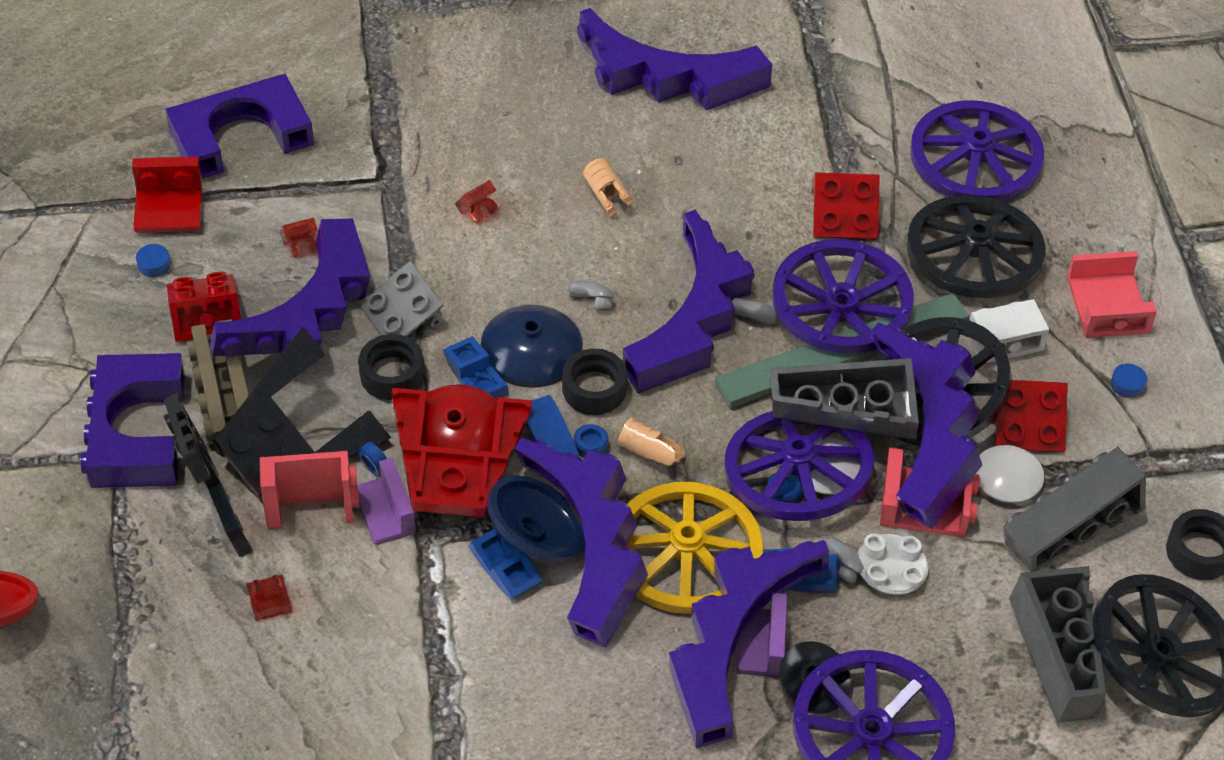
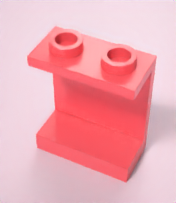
(1109, 295)
(306, 480)
(954, 520)

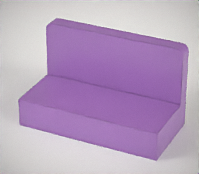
(386, 505)
(764, 640)

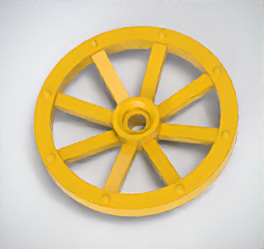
(694, 546)

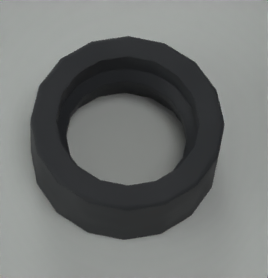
(385, 347)
(597, 361)
(1183, 558)

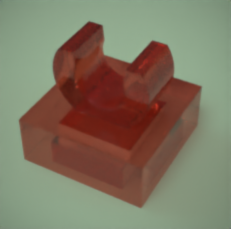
(478, 198)
(299, 232)
(268, 597)

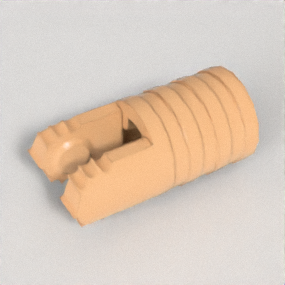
(606, 184)
(650, 443)

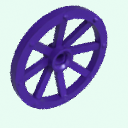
(977, 146)
(841, 299)
(799, 458)
(871, 716)

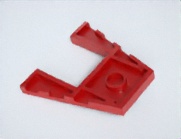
(449, 477)

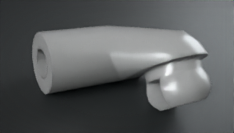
(592, 289)
(755, 310)
(848, 556)

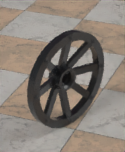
(976, 240)
(993, 348)
(1160, 647)

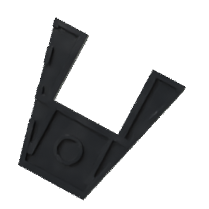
(265, 431)
(202, 468)

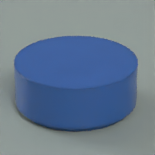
(153, 260)
(1128, 380)
(591, 438)
(370, 457)
(790, 491)

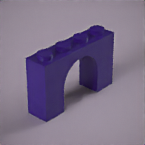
(265, 101)
(117, 385)

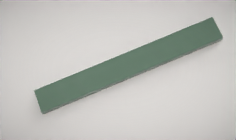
(754, 380)

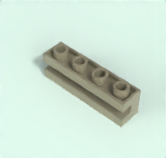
(221, 382)

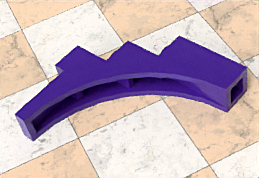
(667, 74)
(317, 307)
(685, 340)
(946, 455)
(611, 569)
(719, 622)

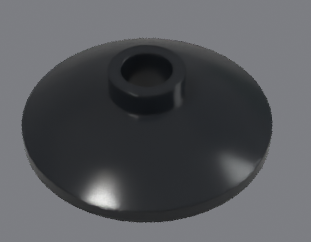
(799, 663)

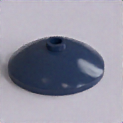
(531, 344)
(535, 519)

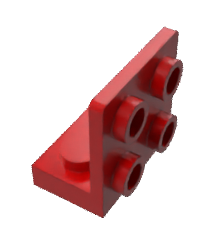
(167, 194)
(845, 205)
(202, 303)
(1034, 416)

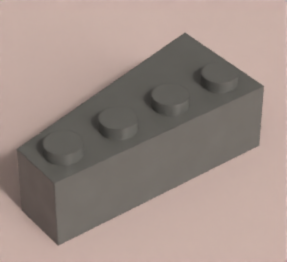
(849, 395)
(1077, 509)
(1058, 630)

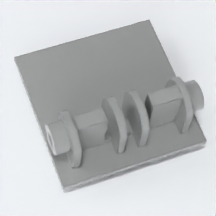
(403, 303)

